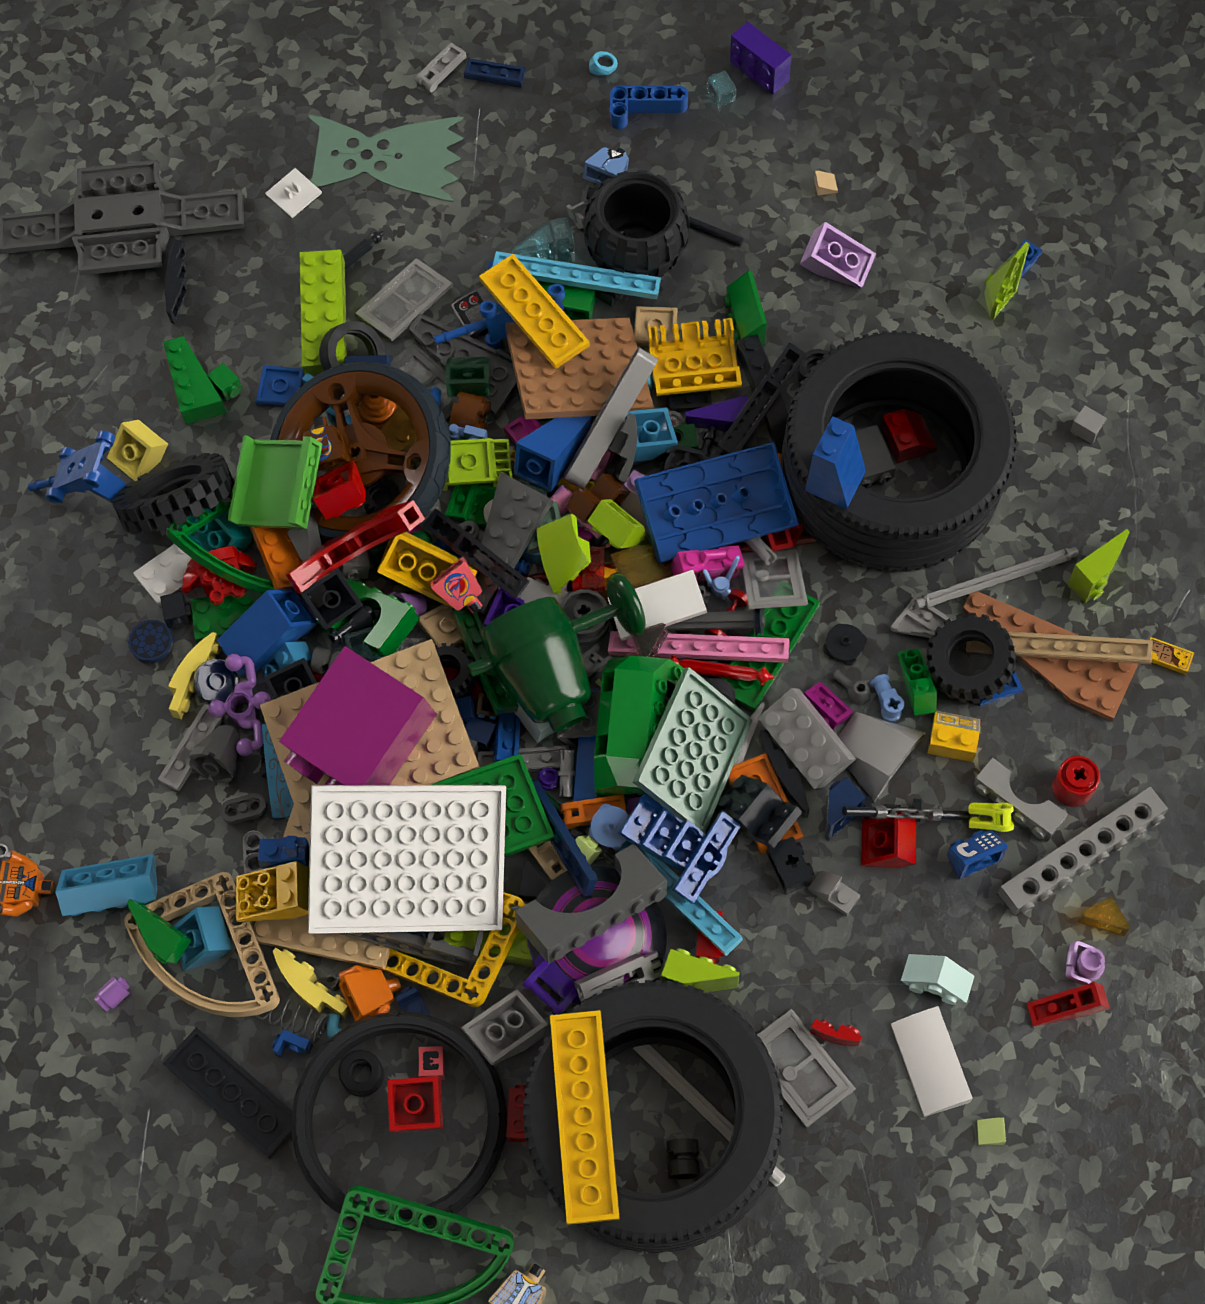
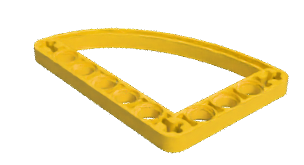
(474, 983)

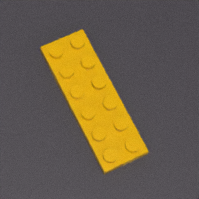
(534, 311)

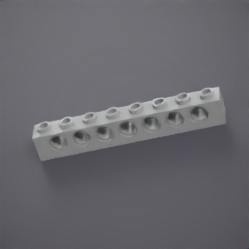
(1146, 803)

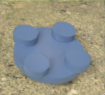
(607, 824)

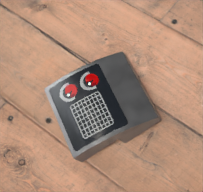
(468, 307)

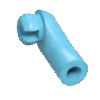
(333, 1025)

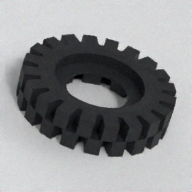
(173, 493)

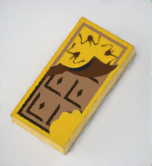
(1171, 656)

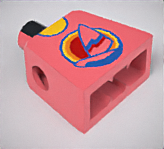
(458, 586)

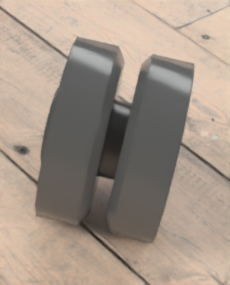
(581, 603)

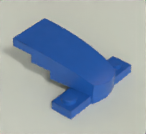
(680, 843)

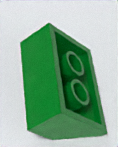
(745, 308)

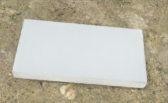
(669, 601)

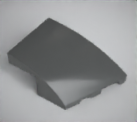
(625, 444)

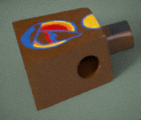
(333, 446)

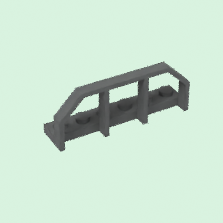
(424, 947)

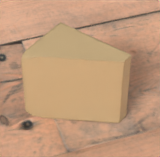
(825, 183)

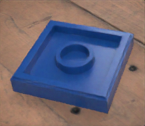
(278, 385)

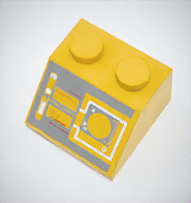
(954, 736)

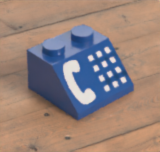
(976, 853)

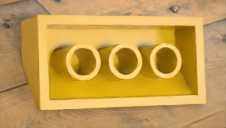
(416, 564)

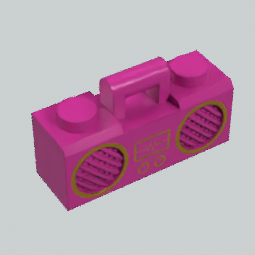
(715, 561)

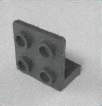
(586, 727)

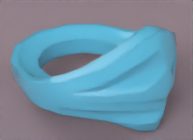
(596, 69)

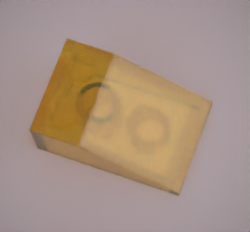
(640, 565)

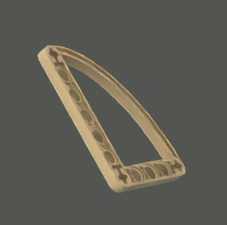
(215, 892)

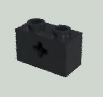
(789, 877)

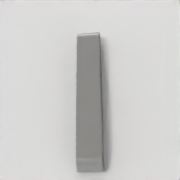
(610, 418)

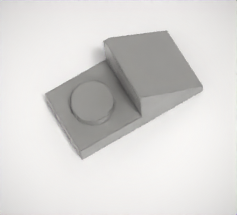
(834, 892)

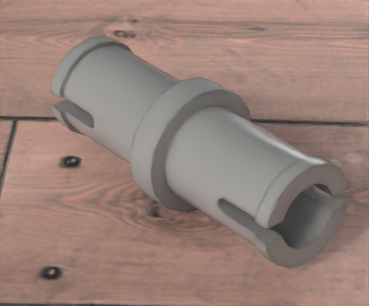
(566, 773)

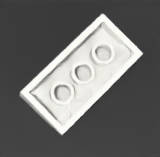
(931, 1061)

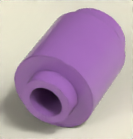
(112, 993)

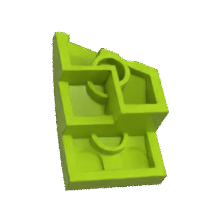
(562, 551)

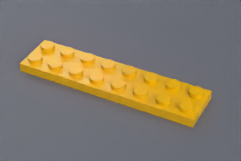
(584, 1118)

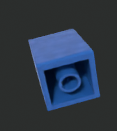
(549, 450)
(836, 464)
(266, 626)

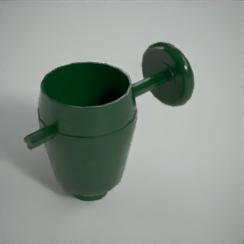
(540, 655)

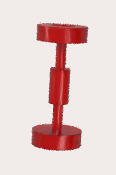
(738, 598)

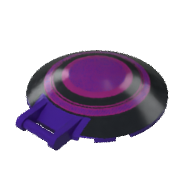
(637, 934)

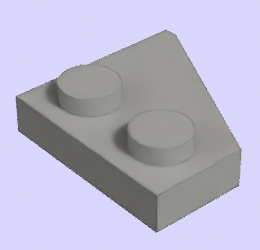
(919, 621)

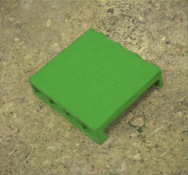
(275, 483)

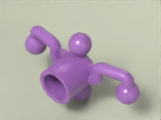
(243, 694)

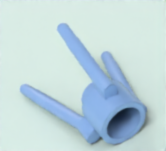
(720, 584)

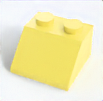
(136, 449)

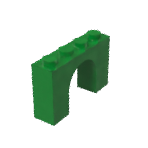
(394, 623)

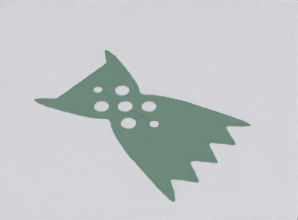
(418, 170)

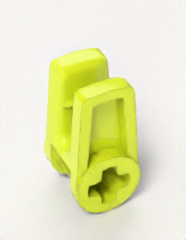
(999, 820)

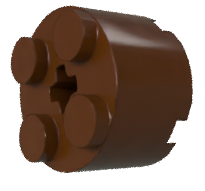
(470, 411)

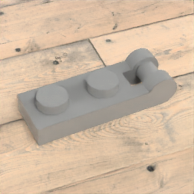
(440, 67)

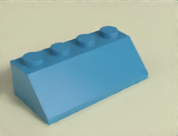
(107, 885)

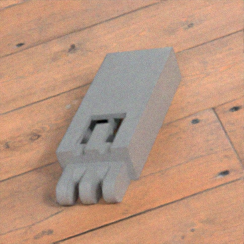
(612, 974)

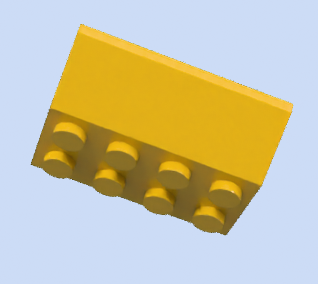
(694, 360)

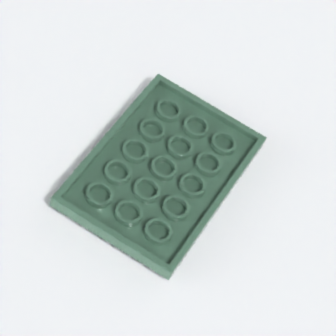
(693, 750)

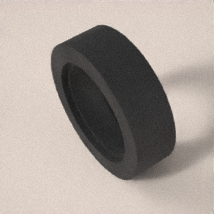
(361, 330)

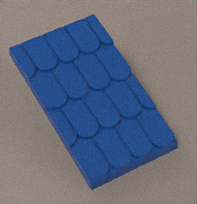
(716, 502)

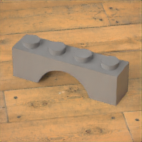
(1041, 818)

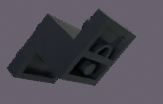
(758, 810)

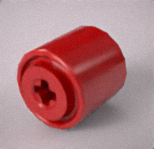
(1073, 791)

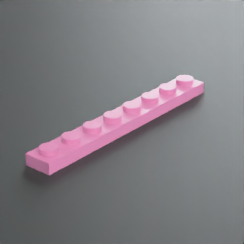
(710, 647)

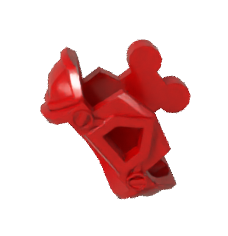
(214, 585)

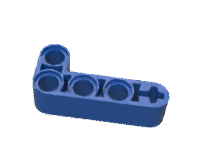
(645, 100)

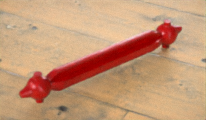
(725, 670)

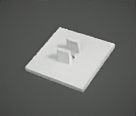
(293, 193)

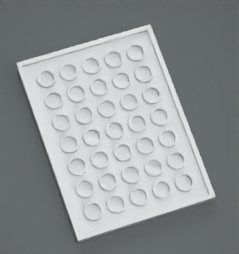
(406, 858)

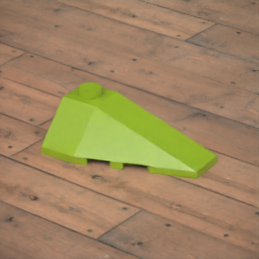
(1005, 281)

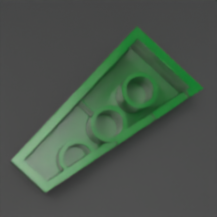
(192, 386)

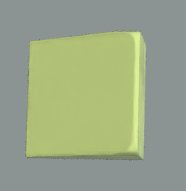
(991, 1131)

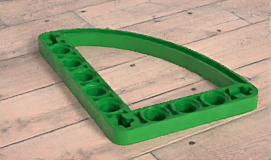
(209, 561)
(416, 1223)

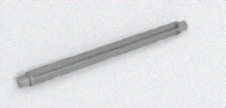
(996, 577)

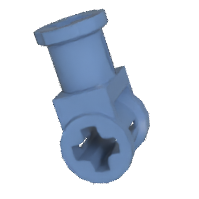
(888, 700)

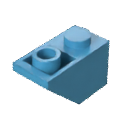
(286, 655)

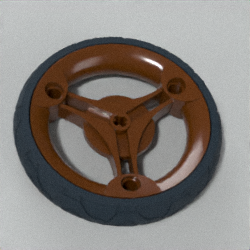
(399, 387)

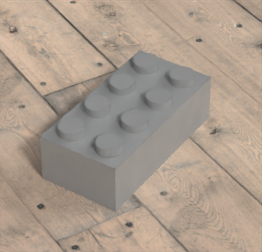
(806, 738)

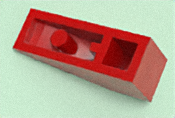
(1068, 1004)

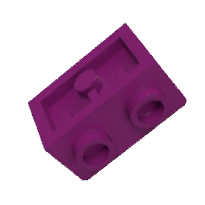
(828, 705)

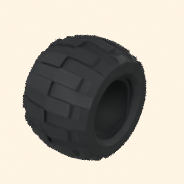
(639, 200)

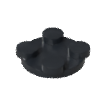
(845, 643)

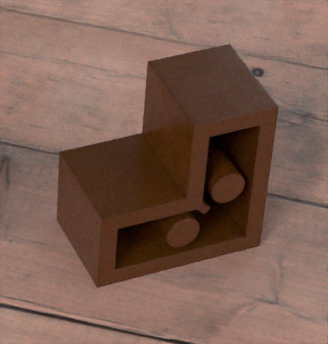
(606, 487)

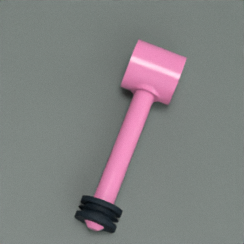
(563, 497)

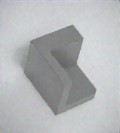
(1088, 424)

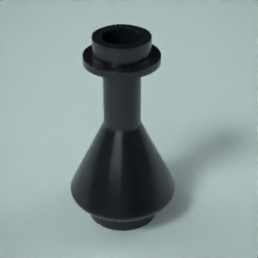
(359, 619)

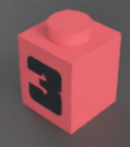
(432, 1061)

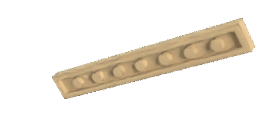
(1074, 647)

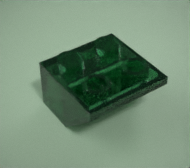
(468, 376)

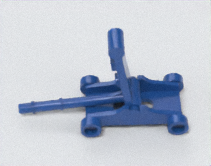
(495, 319)
(81, 479)

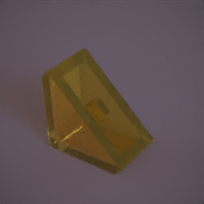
(1106, 917)

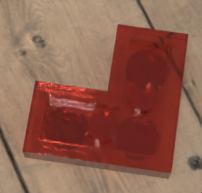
(594, 574)

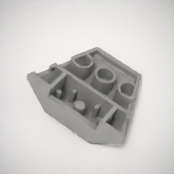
(878, 750)

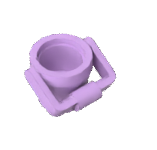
(1086, 964)

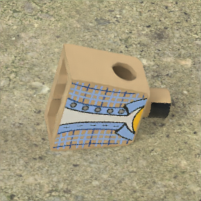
(521, 1288)

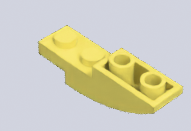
(183, 679)
(302, 981)

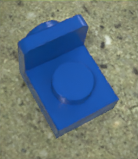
(296, 1043)

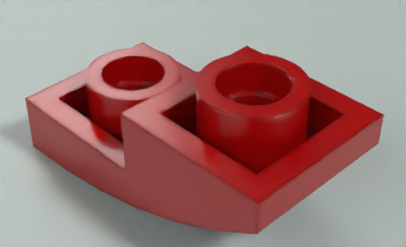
(844, 1035)

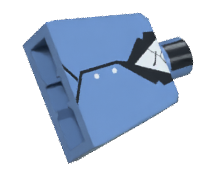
(605, 165)

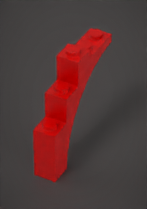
(363, 536)

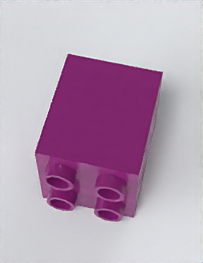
(356, 725)

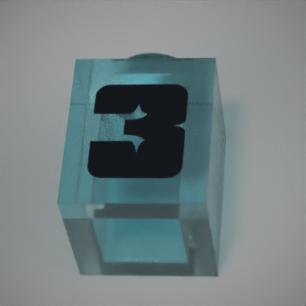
(721, 88)

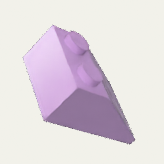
(837, 256)

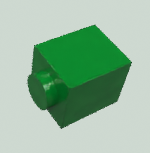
(225, 382)

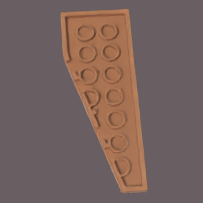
(1084, 683)

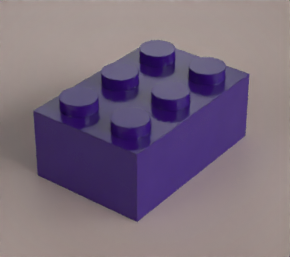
(760, 58)

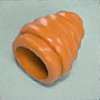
(376, 410)

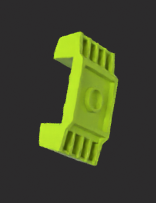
(478, 461)

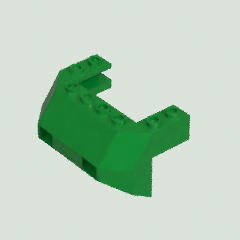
(628, 717)

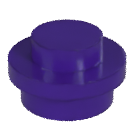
(548, 778)

